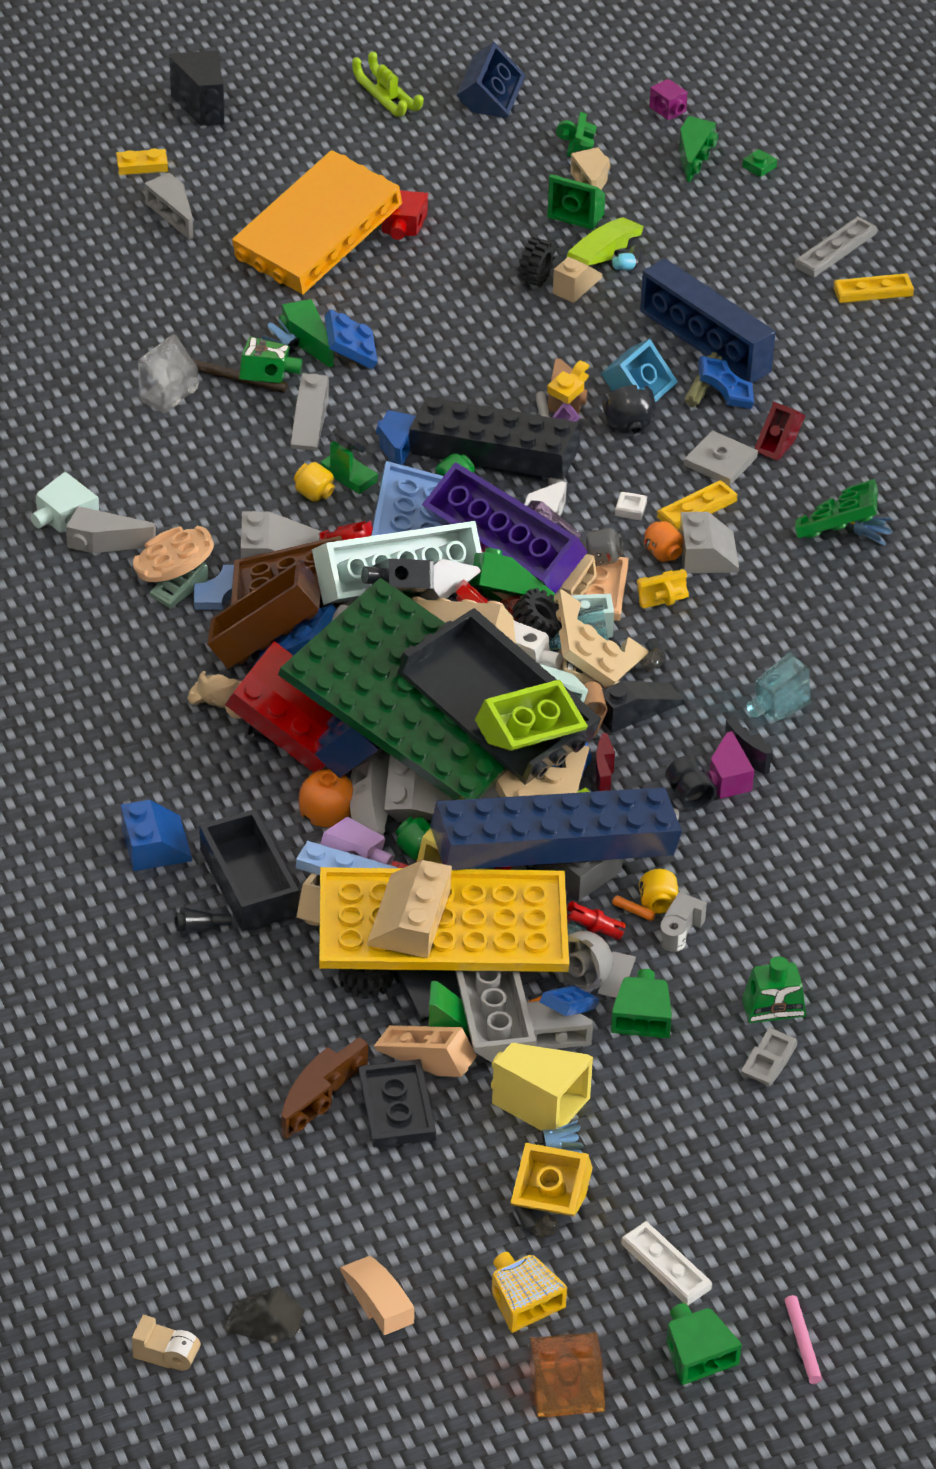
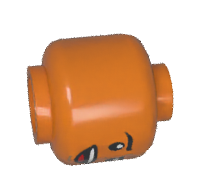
(663, 541)

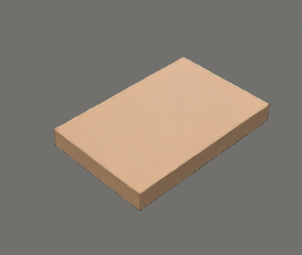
(611, 580)

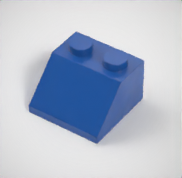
(153, 835)

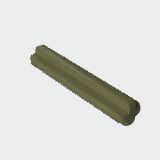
(698, 387)

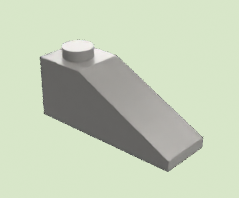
(169, 199)
(310, 411)
(106, 532)

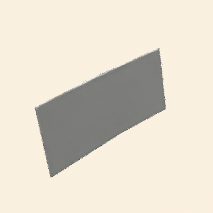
(621, 968)

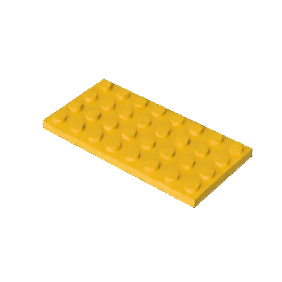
(487, 924)

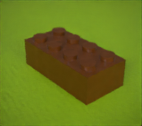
(264, 614)

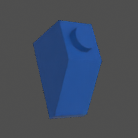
(395, 435)

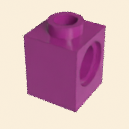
(668, 99)

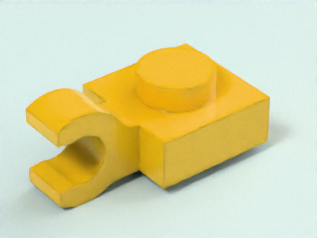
(569, 386)

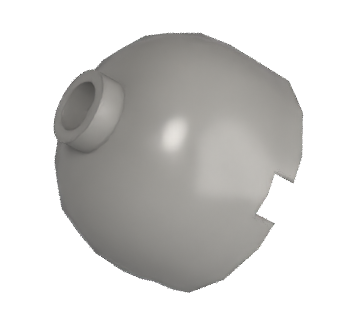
(588, 961)

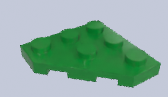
(854, 504)

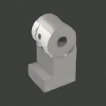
(679, 919)

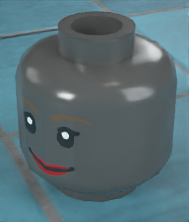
(604, 546)

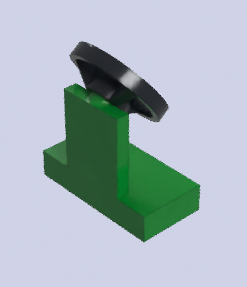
(345, 467)

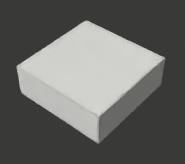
(631, 506)

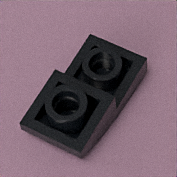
(754, 746)

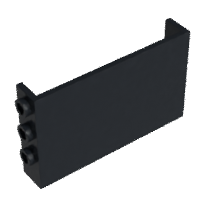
(477, 662)

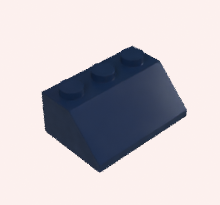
(491, 83)

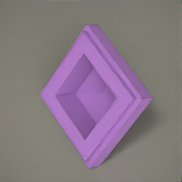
(566, 412)

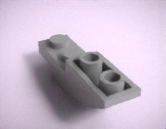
(369, 791)

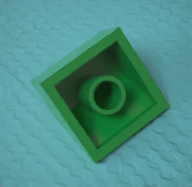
(575, 202)

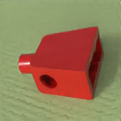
(408, 216)

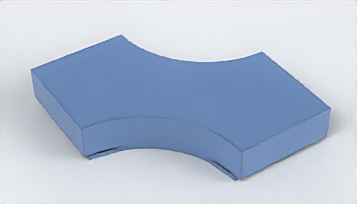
(214, 593)

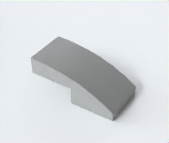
(769, 1057)

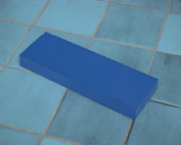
(569, 1000)

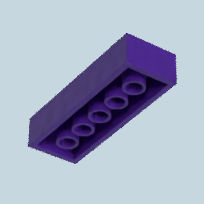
(506, 525)

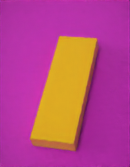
(873, 288)
(705, 500)

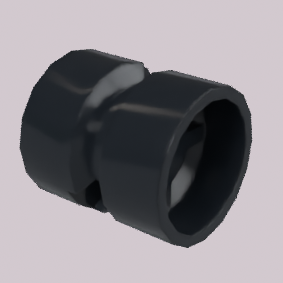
(690, 783)

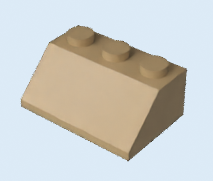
(412, 908)

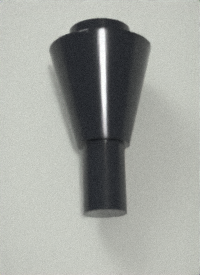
(192, 921)

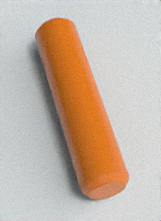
(633, 908)

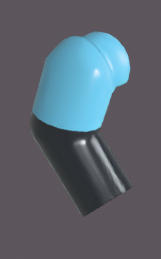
(629, 260)

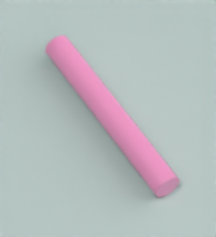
(803, 1339)

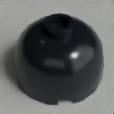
(630, 409)

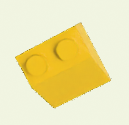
(552, 1180)

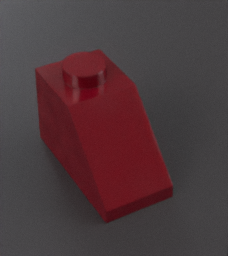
(779, 431)

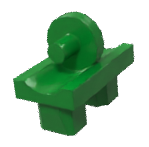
(579, 135)

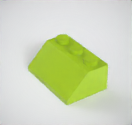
(529, 716)

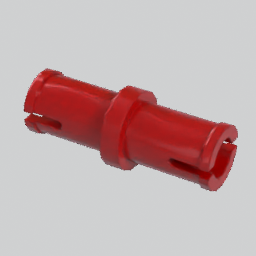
(595, 920)

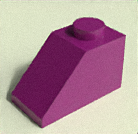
(730, 768)

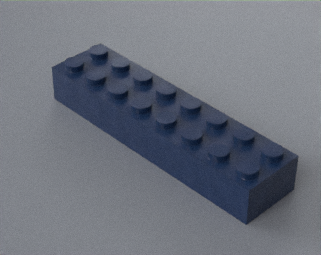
(555, 828)

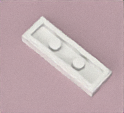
(666, 1263)

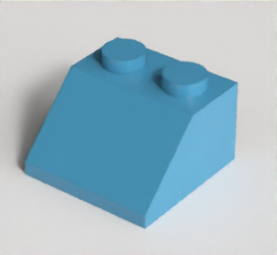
(641, 367)

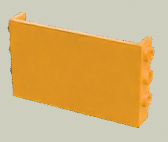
(317, 221)

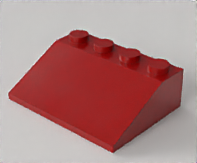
(281, 709)

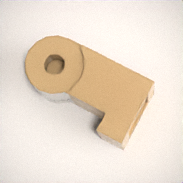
(164, 1345)

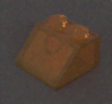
(567, 1374)

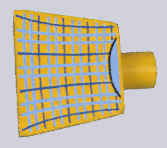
(526, 1290)

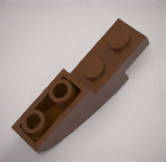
(314, 1086)

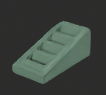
(197, 575)

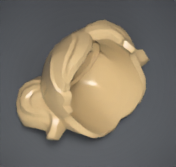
(214, 691)

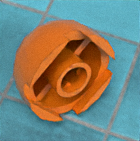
(325, 798)

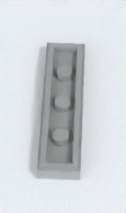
(835, 247)

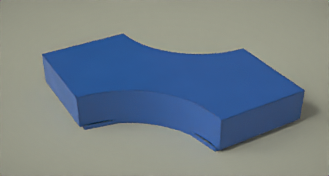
(718, 374)

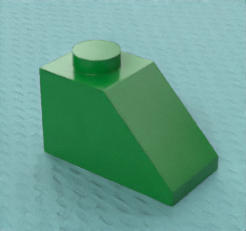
(446, 1008)

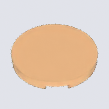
(173, 554)

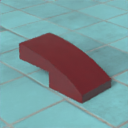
(604, 763)

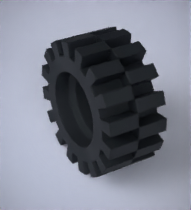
(536, 261)
(538, 612)
(365, 982)

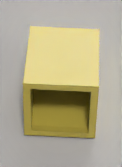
(541, 1084)

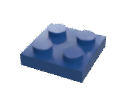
(350, 339)

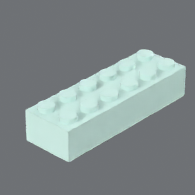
(341, 562)

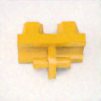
(662, 588)

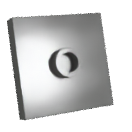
(720, 458)

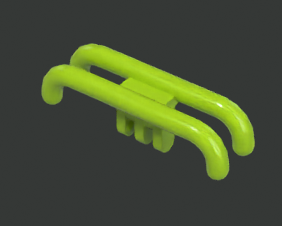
(386, 87)

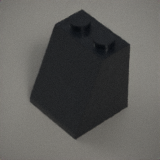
(198, 85)

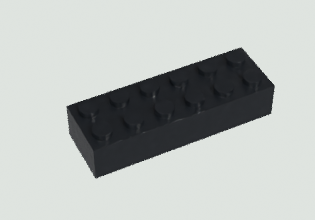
(495, 437)

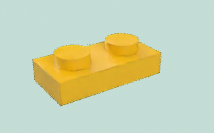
(142, 161)

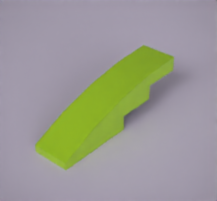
(603, 241)

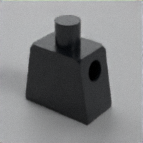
(406, 575)

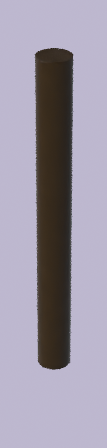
(234, 375)

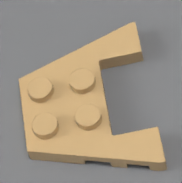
(589, 650)
(553, 782)

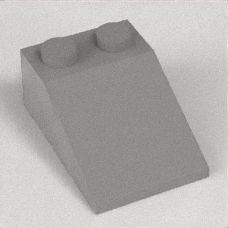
(271, 532)

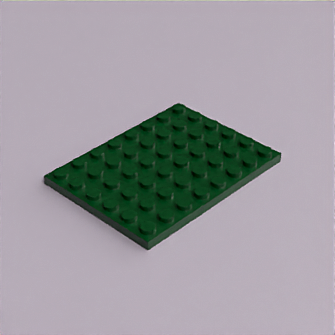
(355, 677)

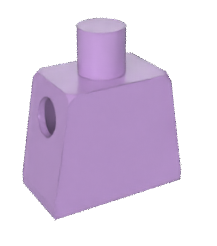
(358, 840)

